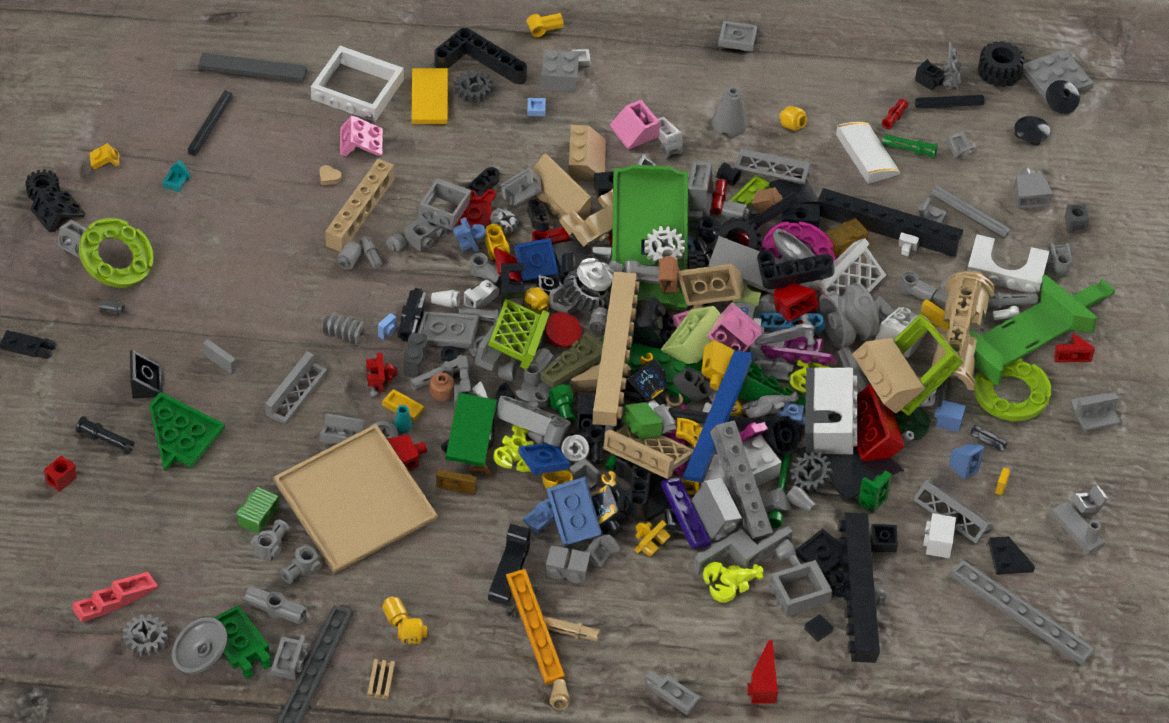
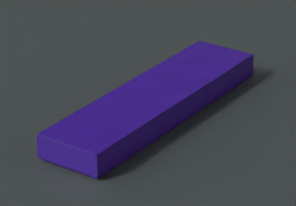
(686, 513)

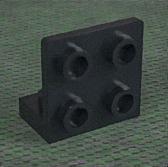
(52, 206)

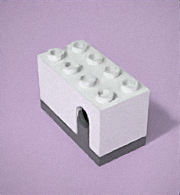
(831, 410)

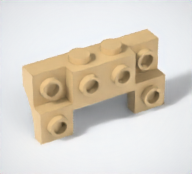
(595, 226)

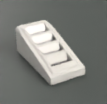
(668, 132)

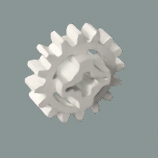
(663, 238)

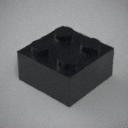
(884, 538)

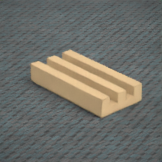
(382, 665)

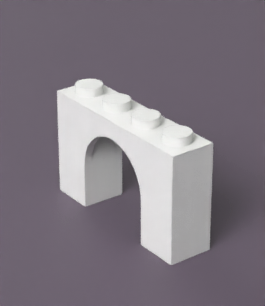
(1026, 279)

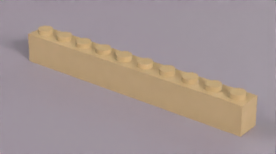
(614, 349)

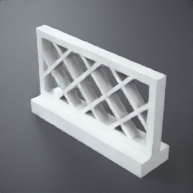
(843, 264)

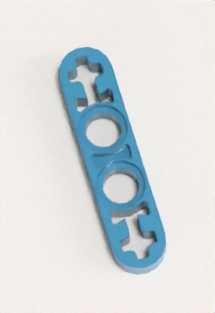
(772, 318)

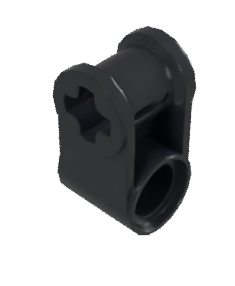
(571, 261)

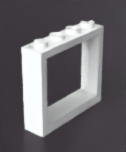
(366, 64)

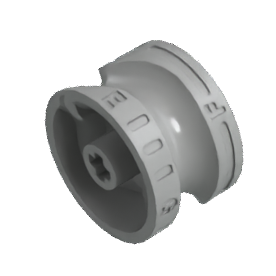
(849, 315)

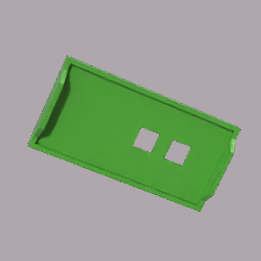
(642, 202)

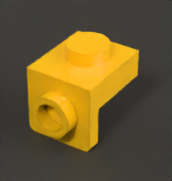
(103, 156)

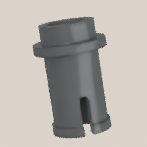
(112, 307)

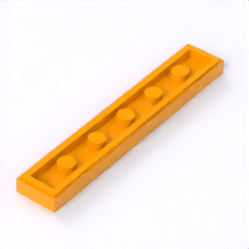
(535, 626)

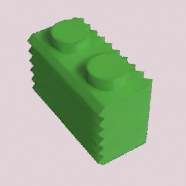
(642, 420)
(258, 509)

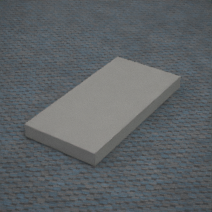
(742, 258)

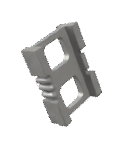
(463, 367)

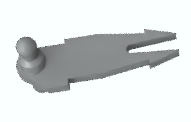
(805, 329)

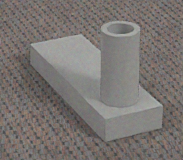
(1084, 534)

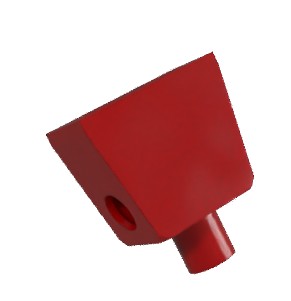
(794, 301)
(407, 451)

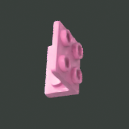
(360, 134)

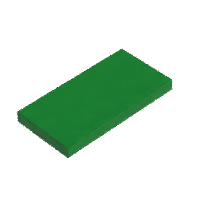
(470, 429)

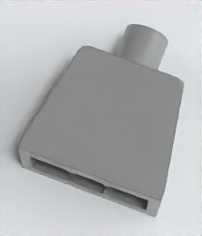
(1031, 190)

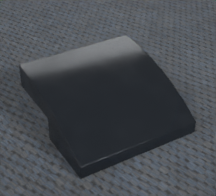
(804, 192)

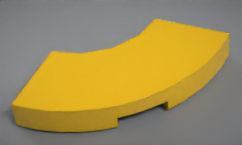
(688, 430)

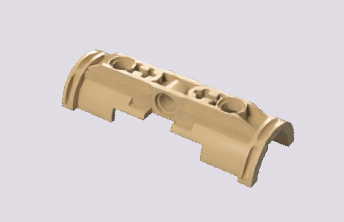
(963, 318)

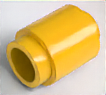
(394, 610)

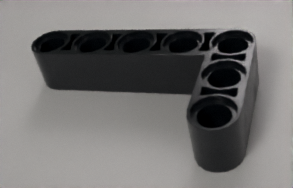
(484, 51)

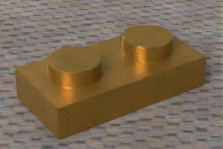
(455, 481)

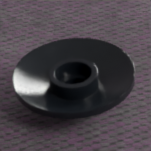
(1058, 101)

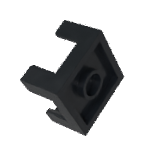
(511, 289)

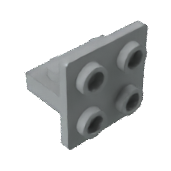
(1096, 411)

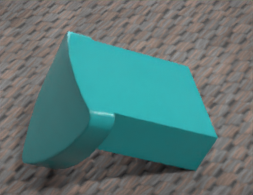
(176, 177)

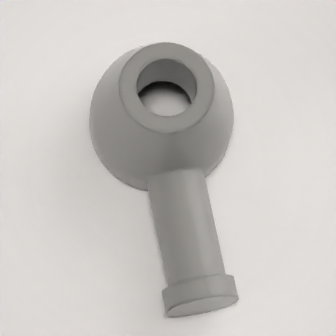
(509, 370)
(786, 552)

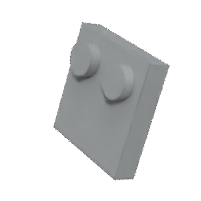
(737, 36)

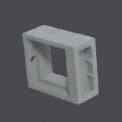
(701, 187)
(441, 190)
(820, 597)

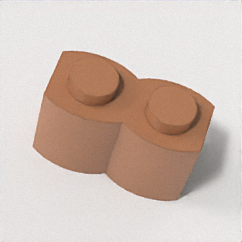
(668, 275)

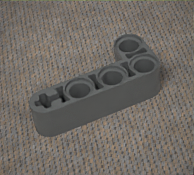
(693, 384)

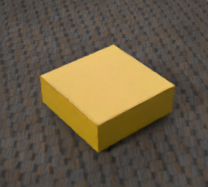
(1002, 482)

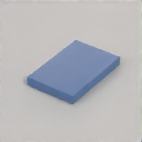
(574, 511)

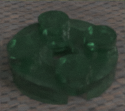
(920, 419)

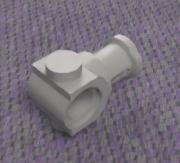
(267, 542)
(304, 563)

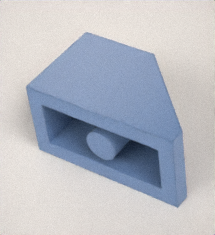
(966, 460)

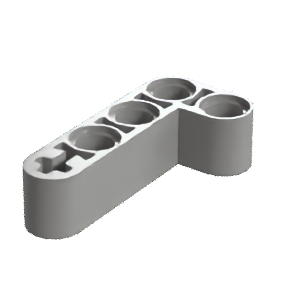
(533, 419)

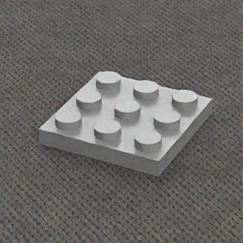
(1056, 67)

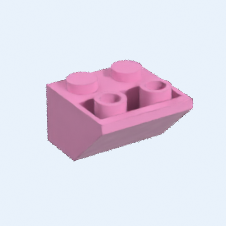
(635, 125)
(735, 329)

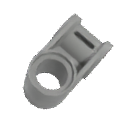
(1060, 259)

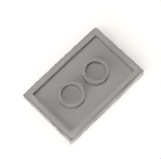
(449, 329)

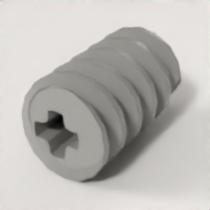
(343, 329)

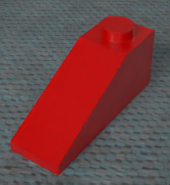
(763, 679)

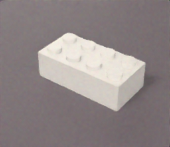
(762, 460)

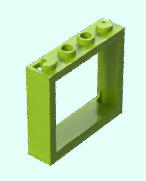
(940, 371)

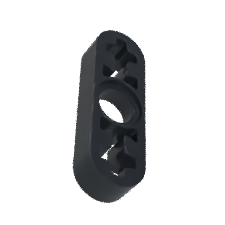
(483, 179)
(538, 215)

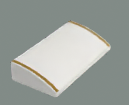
(866, 151)

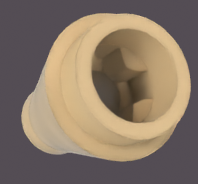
(559, 696)

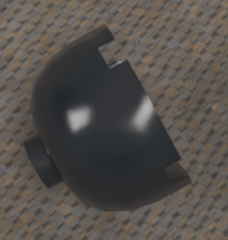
(782, 435)

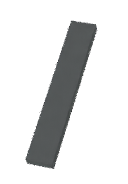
(252, 67)

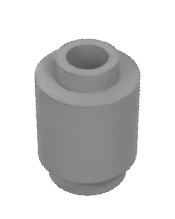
(734, 209)
(349, 255)

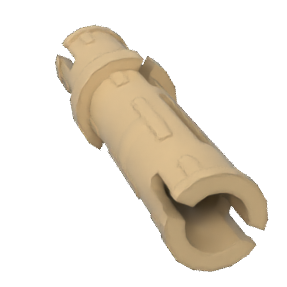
(576, 630)

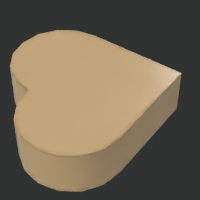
(329, 175)

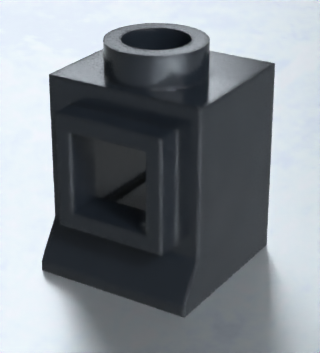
(929, 75)

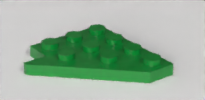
(182, 431)

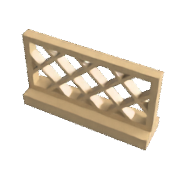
(648, 457)

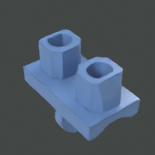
(467, 235)
(540, 516)

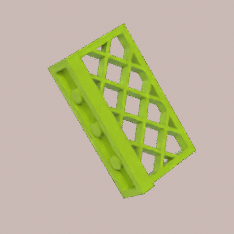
(530, 337)

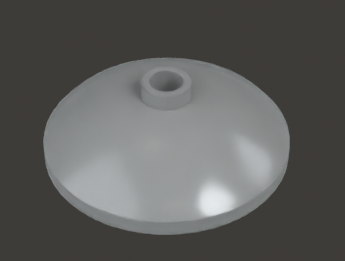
(790, 247)
(199, 645)

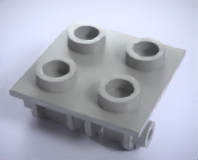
(952, 70)

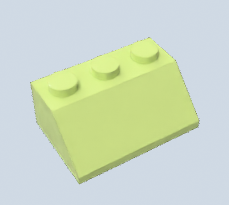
(691, 335)

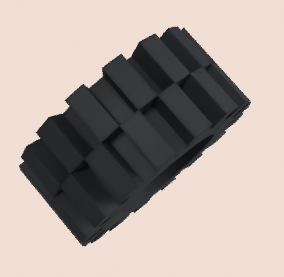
(41, 178)
(695, 260)

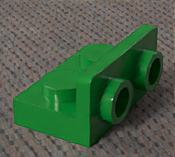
(874, 493)

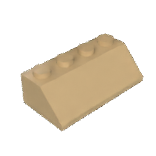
(560, 191)
(888, 372)

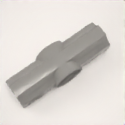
(848, 361)
(275, 605)

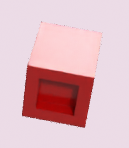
(60, 473)

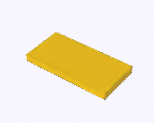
(429, 95)

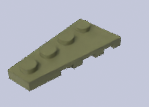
(572, 362)

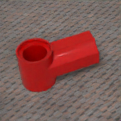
(557, 235)

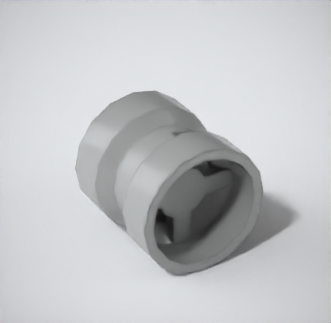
(598, 320)

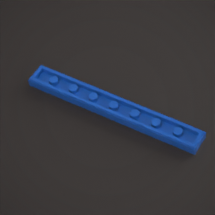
(718, 414)

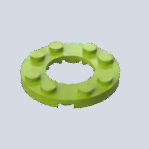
(120, 230)
(1001, 408)

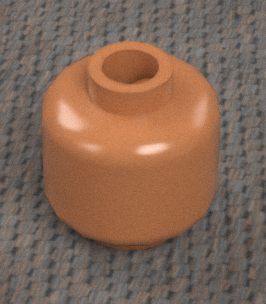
(442, 387)

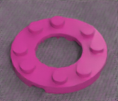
(805, 233)

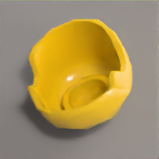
(556, 478)

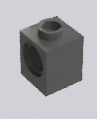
(1076, 218)

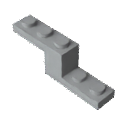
(741, 549)

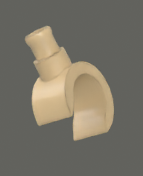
(674, 405)

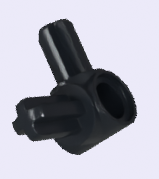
(595, 443)

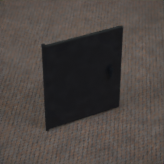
(850, 471)

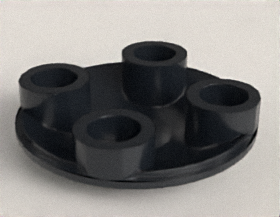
(1032, 129)

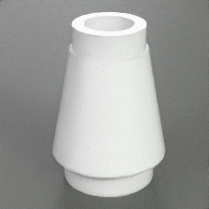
(446, 298)

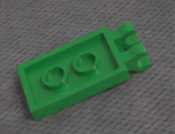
(243, 642)

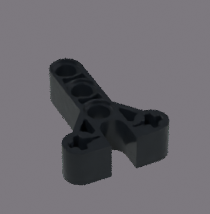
(640, 483)

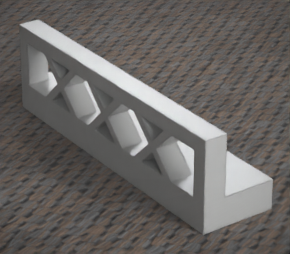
(773, 162)
(487, 356)
(287, 388)
(957, 505)

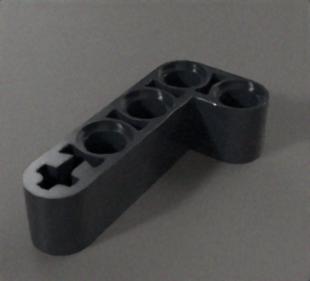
(820, 268)
(512, 560)

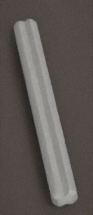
(971, 211)

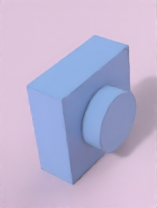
(536, 107)
(387, 326)

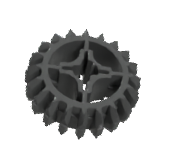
(582, 296)

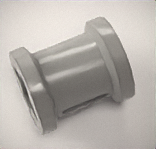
(671, 148)

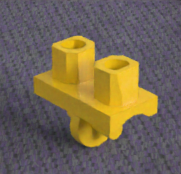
(646, 545)

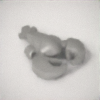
(767, 404)

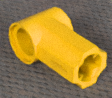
(539, 25)

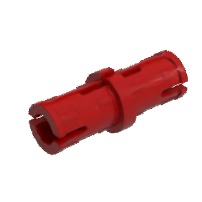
(894, 113)
(718, 196)

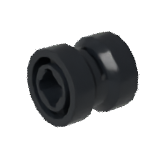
(728, 173)

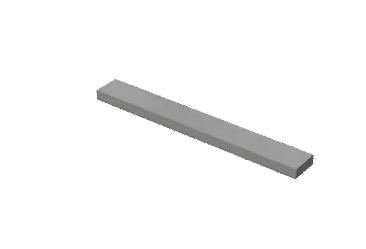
(1022, 612)

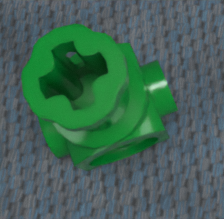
(562, 401)

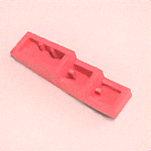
(115, 597)

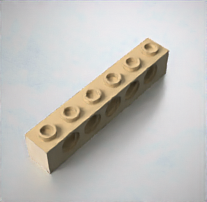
(359, 205)

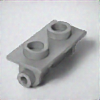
(779, 369)

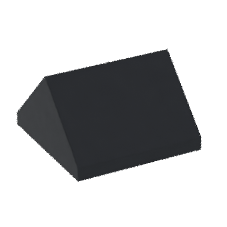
(144, 376)

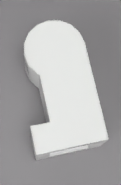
(481, 295)

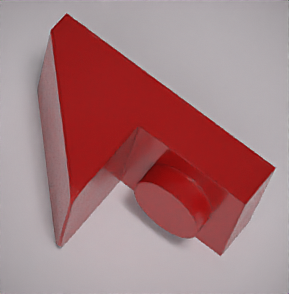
(1076, 351)

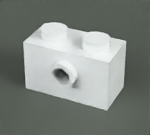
(940, 535)

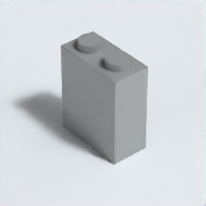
(716, 509)

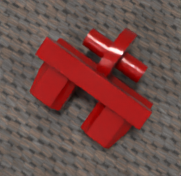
(378, 379)

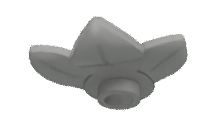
(534, 394)

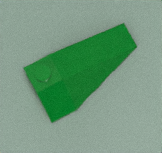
(758, 385)

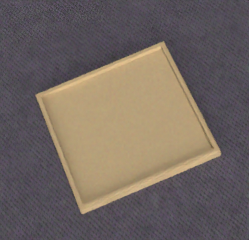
(355, 498)

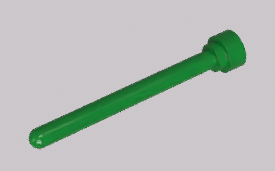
(775, 517)

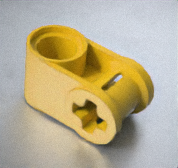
(495, 238)

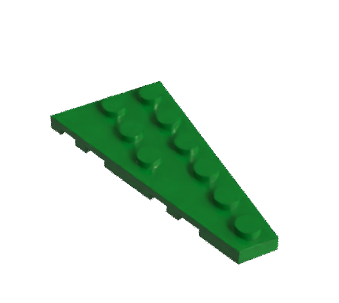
(671, 365)

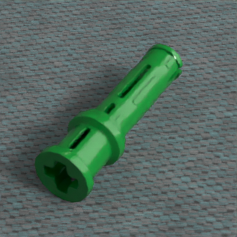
(919, 149)

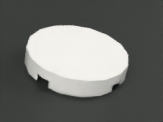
(594, 274)

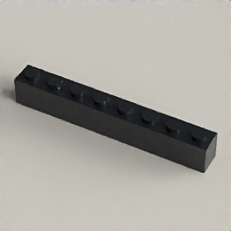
(890, 221)
(859, 589)

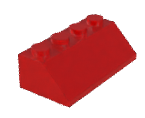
(876, 427)

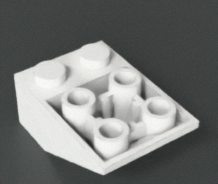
(895, 324)

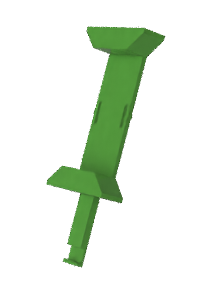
(1040, 324)

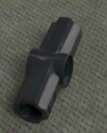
(411, 314)

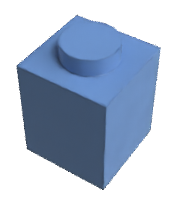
(950, 415)

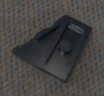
(1008, 557)

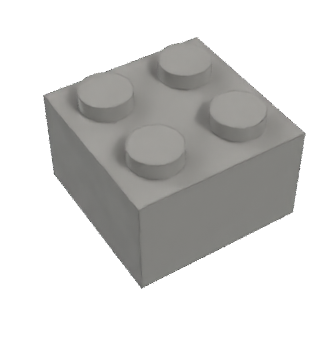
(559, 71)

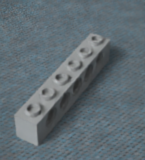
(741, 480)

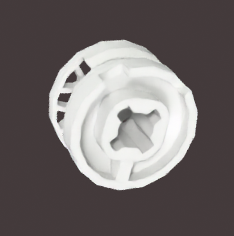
(575, 448)

